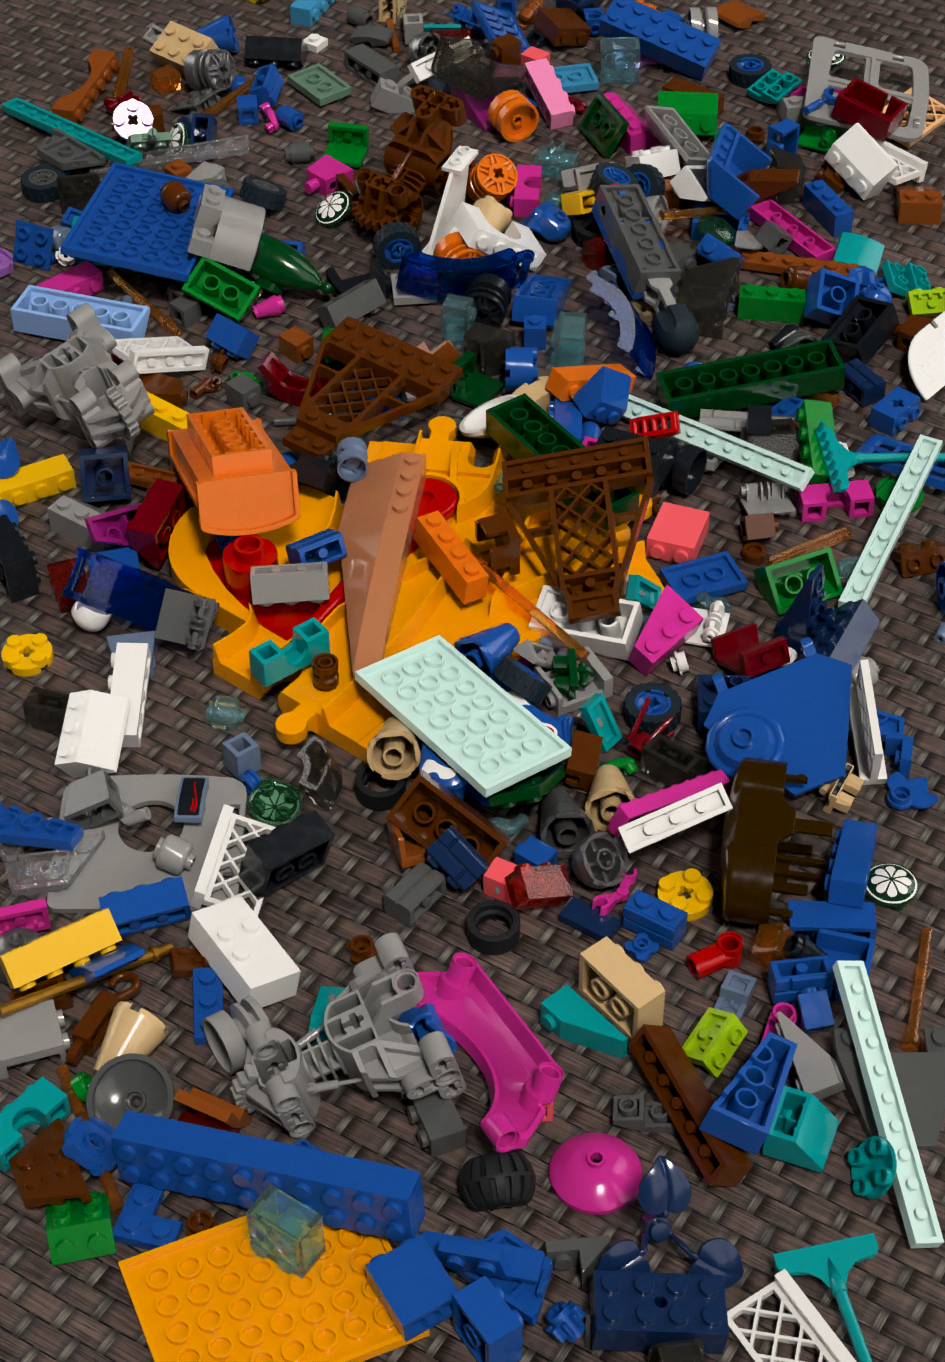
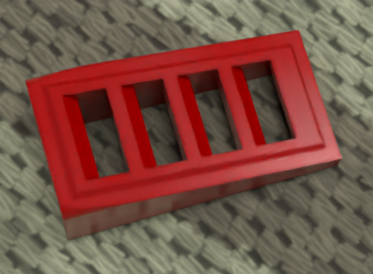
(653, 420)

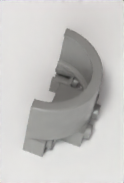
(237, 229)

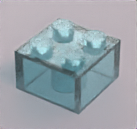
(619, 60)
(569, 339)
(286, 1231)

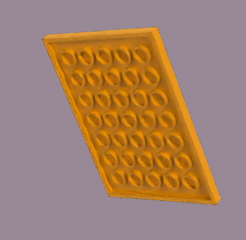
(226, 1304)

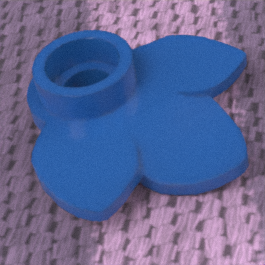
(909, 793)

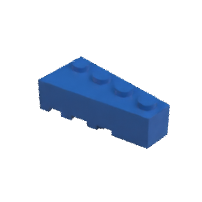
(751, 1099)

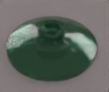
(718, 228)

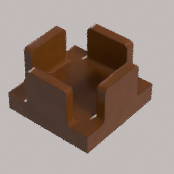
(506, 540)

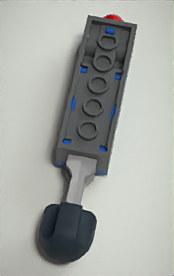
(645, 262)

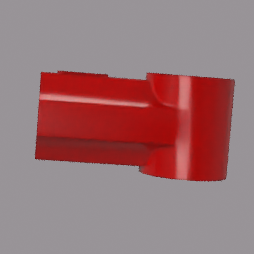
(722, 954)

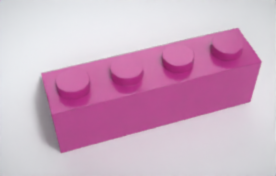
(638, 133)

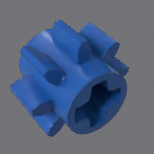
(565, 1321)

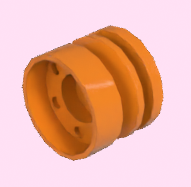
(482, 179)
(455, 247)

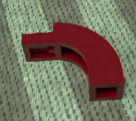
(284, 383)

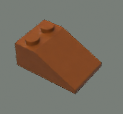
(918, 204)

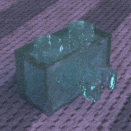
(555, 160)
(457, 317)

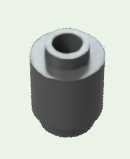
(359, 16)
(299, 152)

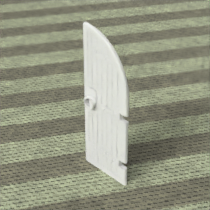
(927, 358)

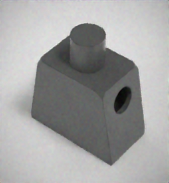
(93, 800)

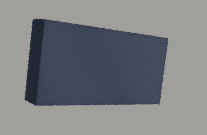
(584, 919)

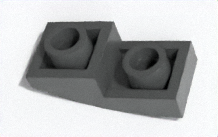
(374, 34)
(643, 1116)

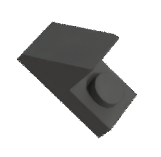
(579, 1253)

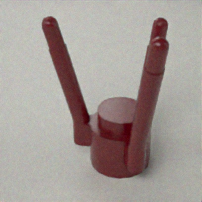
(638, 741)

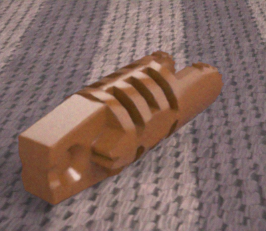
(528, 13)

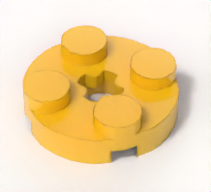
(35, 645)
(688, 882)

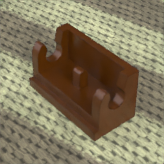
(583, 759)

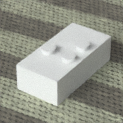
(243, 952)

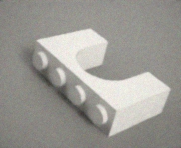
(484, 237)

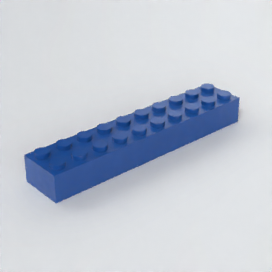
(240, 1168)

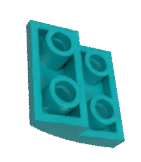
(773, 86)
(858, 250)
(904, 279)

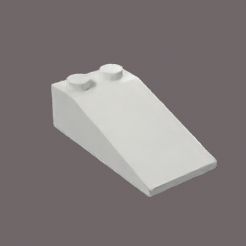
(607, 637)

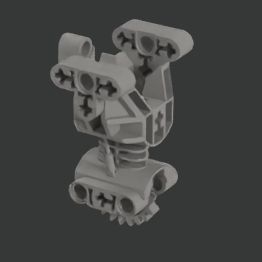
(80, 383)
(361, 1041)

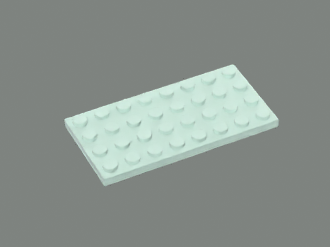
(463, 715)

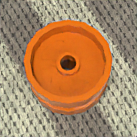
(513, 115)

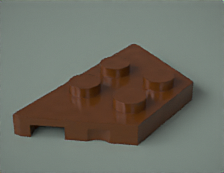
(45, 1172)

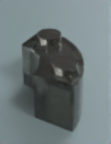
(321, 774)

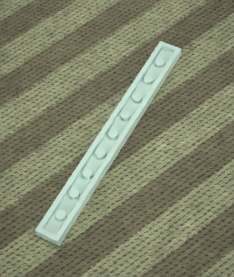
(729, 447)
(892, 520)
(888, 1104)

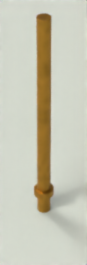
(152, 954)

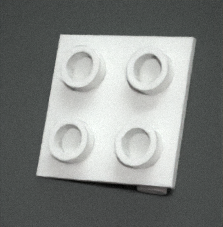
(713, 624)

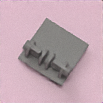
(772, 501)

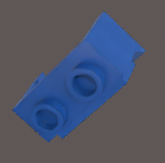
(788, 134)

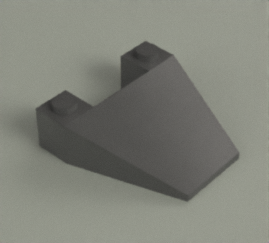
(919, 1077)

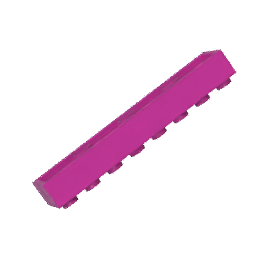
(805, 242)
(650, 803)

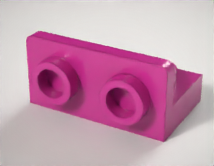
(28, 915)

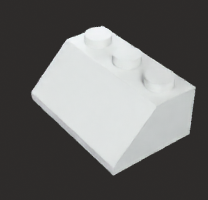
(861, 162)
(691, 183)
(92, 732)

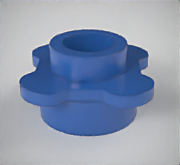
(641, 948)

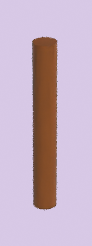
(394, 40)

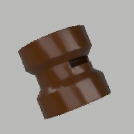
(325, 671)

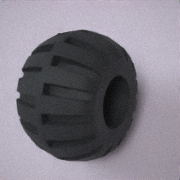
(497, 1181)

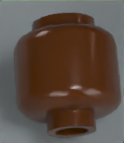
(175, 196)
(795, 277)

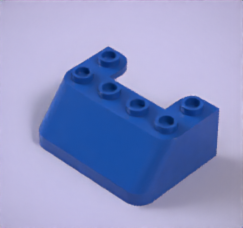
(729, 157)

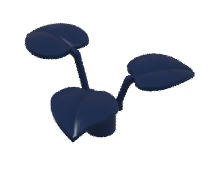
(666, 1191)

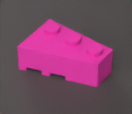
(666, 630)

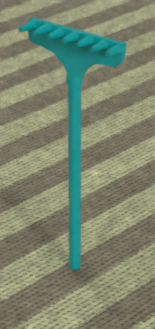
(840, 460)
(831, 1264)

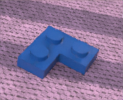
(138, 1220)

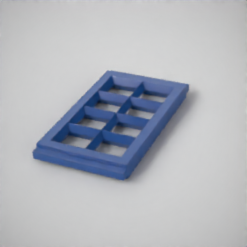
(497, 23)
(872, 446)

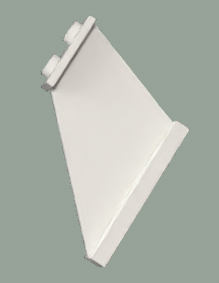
(453, 194)

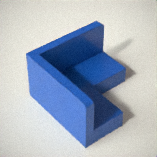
(846, 948)

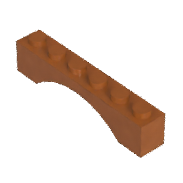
(74, 106)

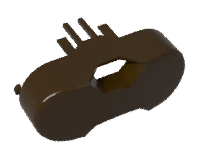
(752, 846)

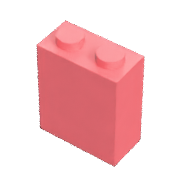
(677, 533)

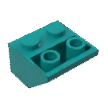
(801, 1130)

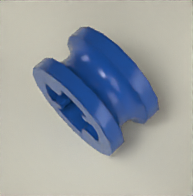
(249, 779)

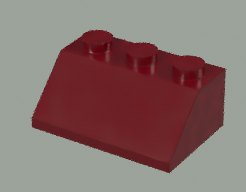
(156, 519)

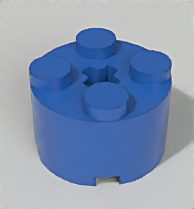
(520, 367)

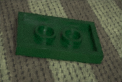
(603, 125)
(529, 789)

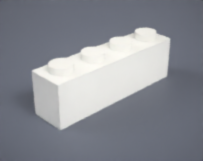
(130, 680)

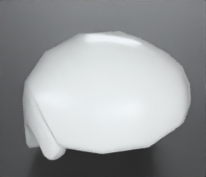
(89, 618)

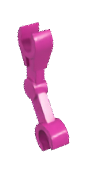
(608, 901)

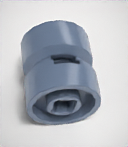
(352, 459)

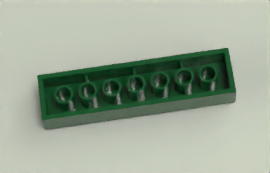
(752, 379)
(530, 431)

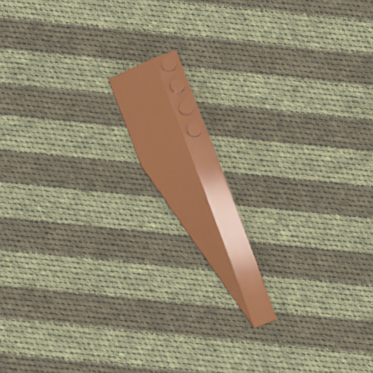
(377, 539)

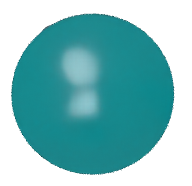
(872, 1167)

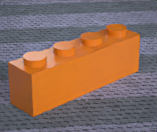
(567, 381)
(451, 557)

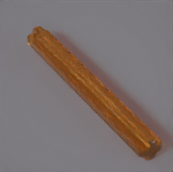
(124, 72)

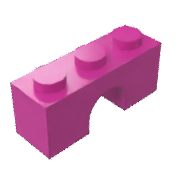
(527, 190)
(816, 498)

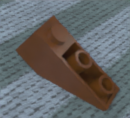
(769, 181)

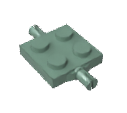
(149, 141)

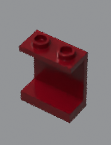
(744, 653)

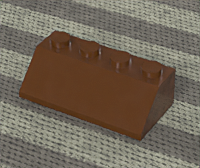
(431, 808)

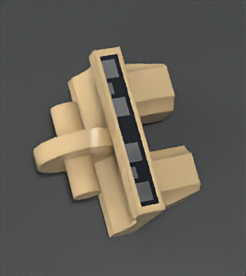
(838, 798)

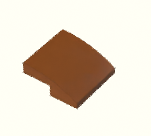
(739, 14)
(213, 1107)

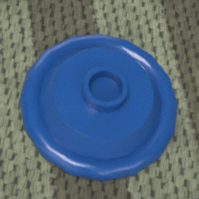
(743, 735)

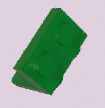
(348, 143)
(80, 1229)

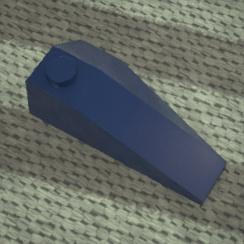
(804, 611)

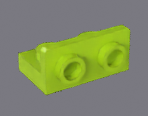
(926, 302)
(714, 1040)

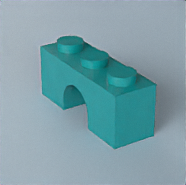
(272, 664)
(38, 1106)

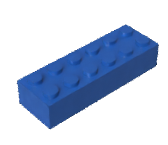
(661, 37)

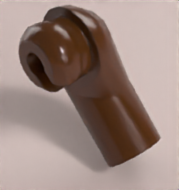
(206, 385)

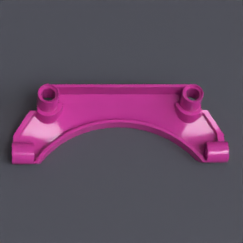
(504, 1048)

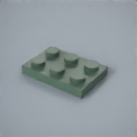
(319, 84)

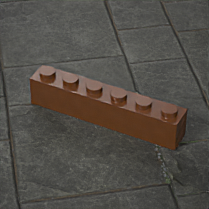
(687, 1103)

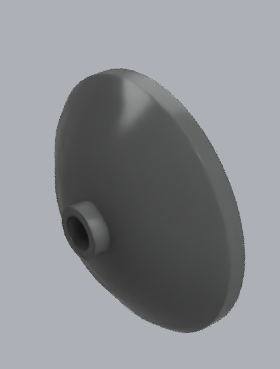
(124, 1080)

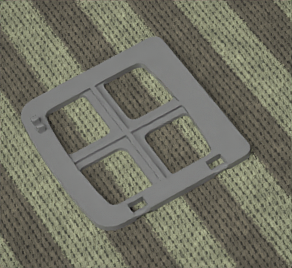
(819, 79)

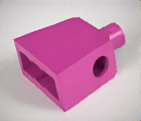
(322, 175)

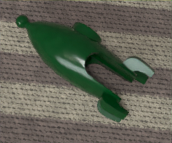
(283, 269)

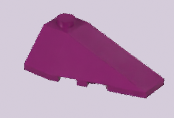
(111, 526)

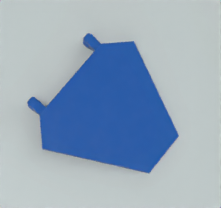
(809, 704)

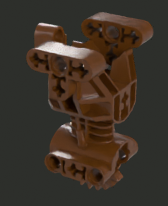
(412, 162)

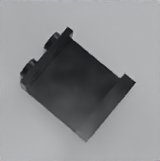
(376, 271)

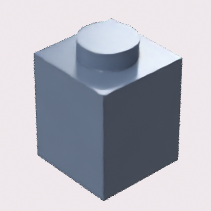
(241, 754)

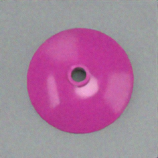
(594, 1186)

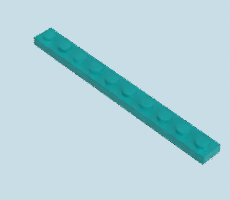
(49, 121)

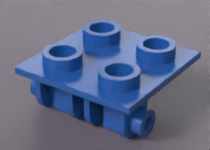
(466, 18)
(33, 245)

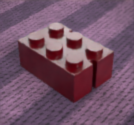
(865, 105)

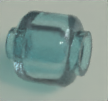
(225, 712)

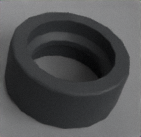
(377, 800)
(493, 911)

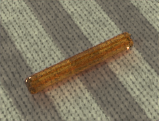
(826, 540)

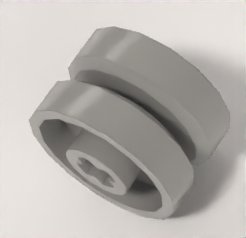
(708, 23)

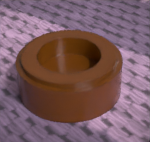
(754, 553)

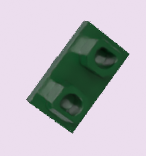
(574, 675)

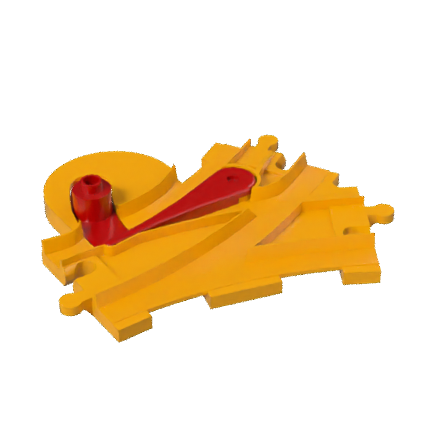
(424, 603)

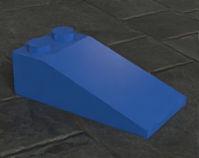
(542, 297)

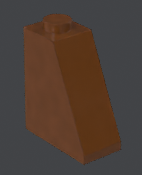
(166, 388)

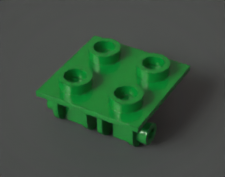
(819, 137)

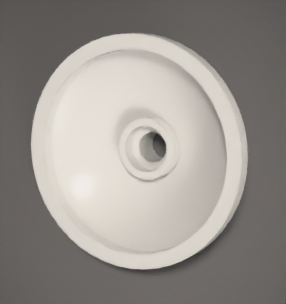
(475, 422)

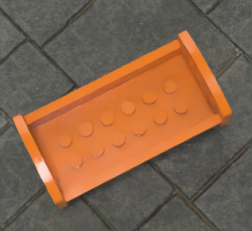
(234, 473)

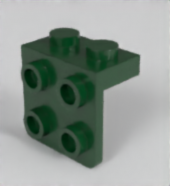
(473, 387)

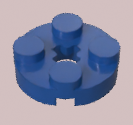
(79, 1147)

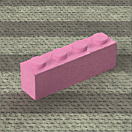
(549, 94)

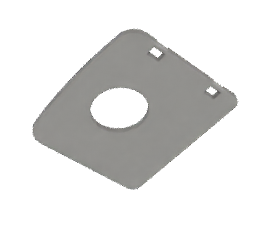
(122, 868)

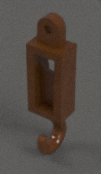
(93, 1025)

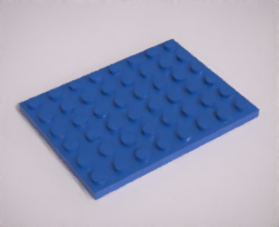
(133, 228)

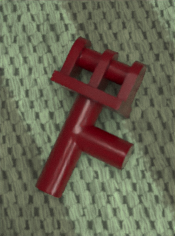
(112, 103)

